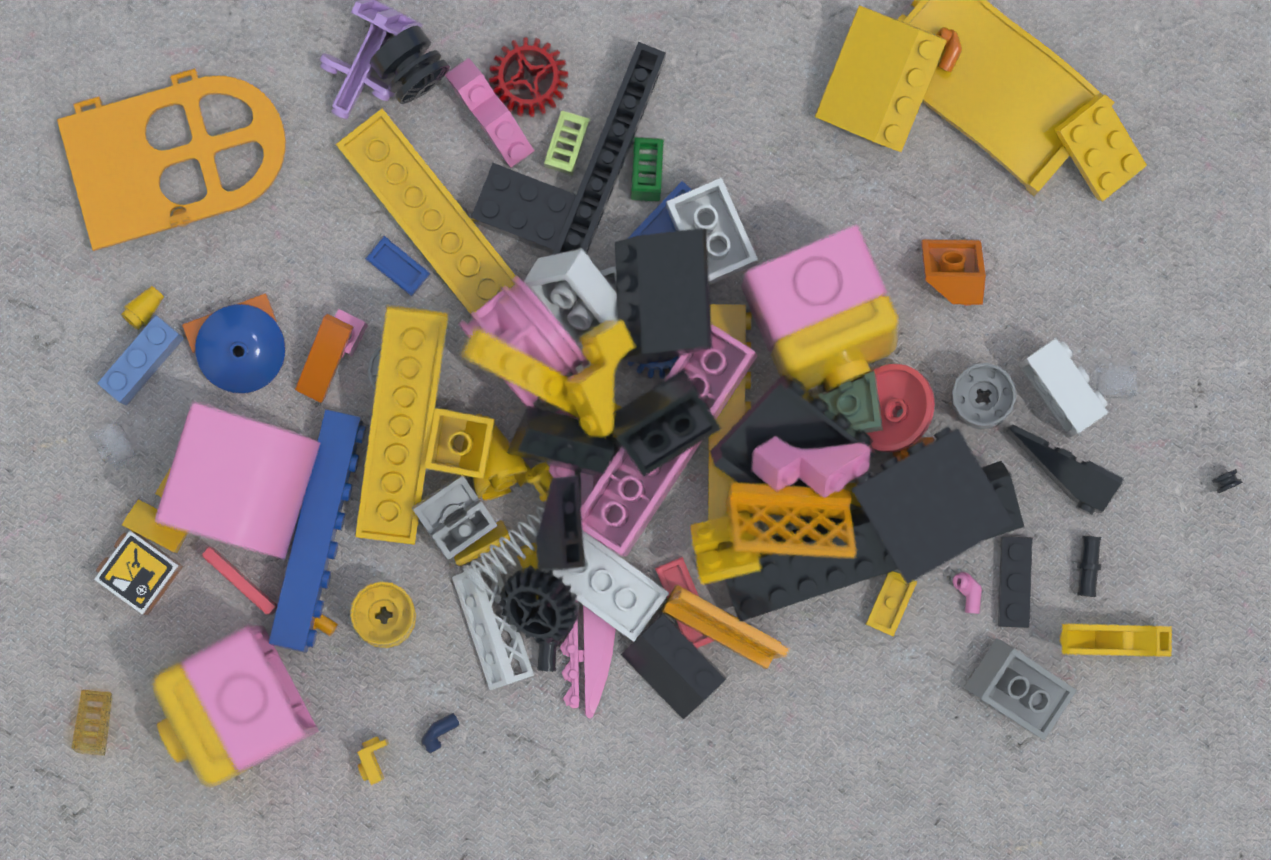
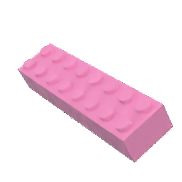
(624, 498)

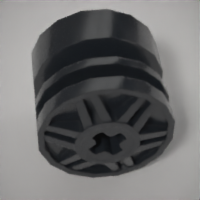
(406, 60)

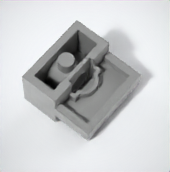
(454, 516)

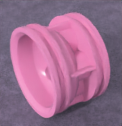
(528, 326)

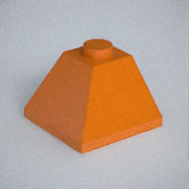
(955, 269)

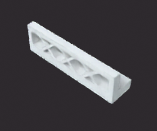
(487, 629)

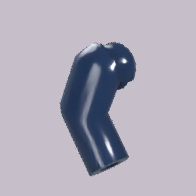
(437, 729)

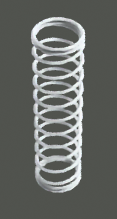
(474, 575)

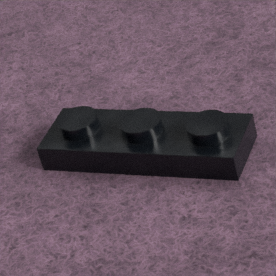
(1015, 582)

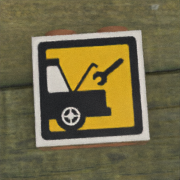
(137, 572)

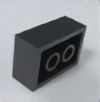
(522, 208)

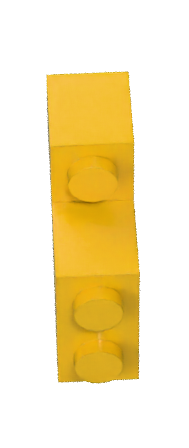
(593, 387)
(1116, 640)

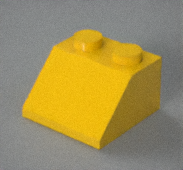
(459, 443)

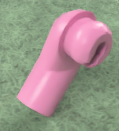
(970, 589)

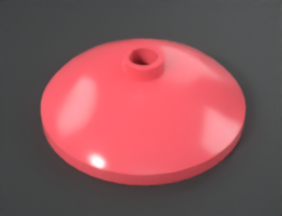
(907, 390)

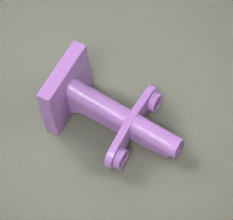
(383, 23)

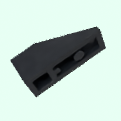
(560, 529)

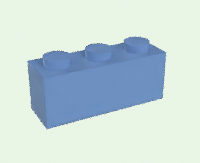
(140, 360)

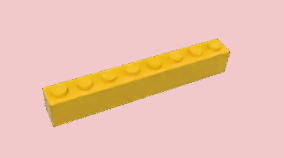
(733, 321)

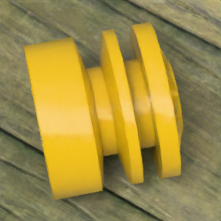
(370, 603)

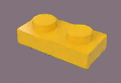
(890, 603)

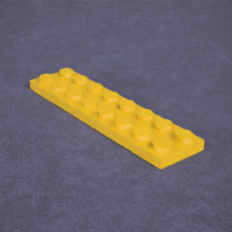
(426, 211)
(401, 423)

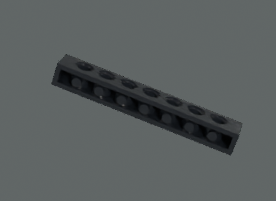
(611, 149)

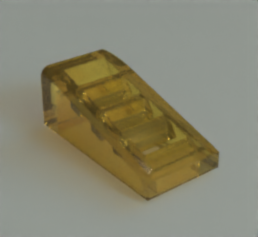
(103, 723)

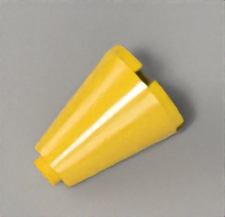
(501, 470)

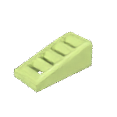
(560, 165)

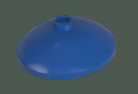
(244, 327)

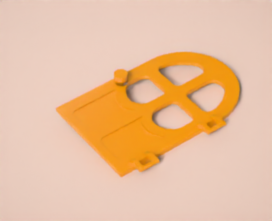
(121, 172)

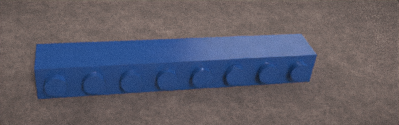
(316, 532)

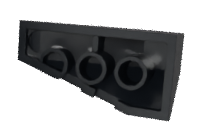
(1082, 482)

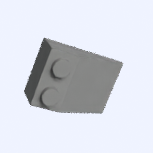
(1020, 688)

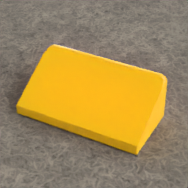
(142, 521)
(483, 544)

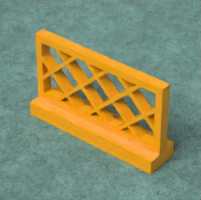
(790, 503)
(723, 627)

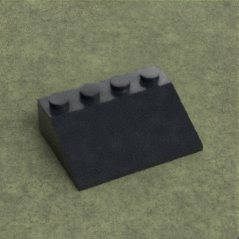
(664, 294)

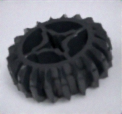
(557, 609)

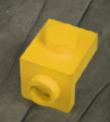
(369, 766)

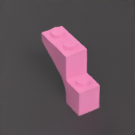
(490, 112)
(820, 468)

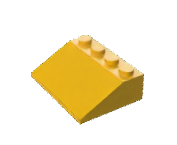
(880, 78)

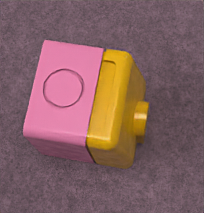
(823, 311)
(230, 707)

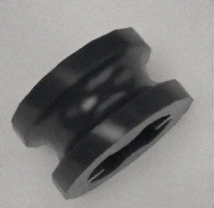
(1227, 481)

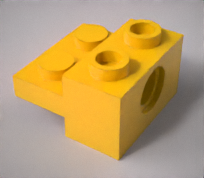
(715, 550)

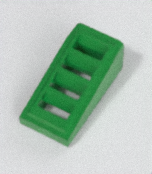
(647, 187)

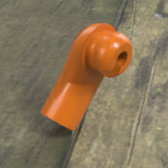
(952, 49)

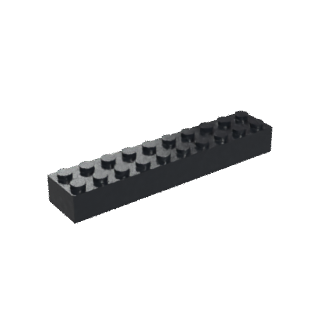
(795, 578)

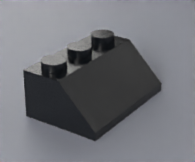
(663, 423)
(561, 442)
(674, 666)

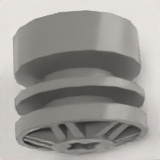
(983, 378)

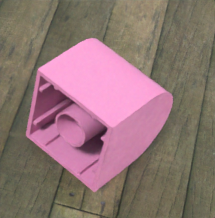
(237, 480)

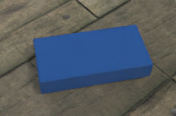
(398, 266)

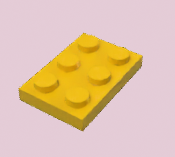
(1100, 147)

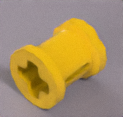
(540, 478)

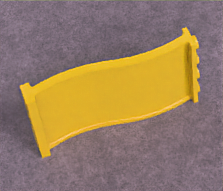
(1003, 88)

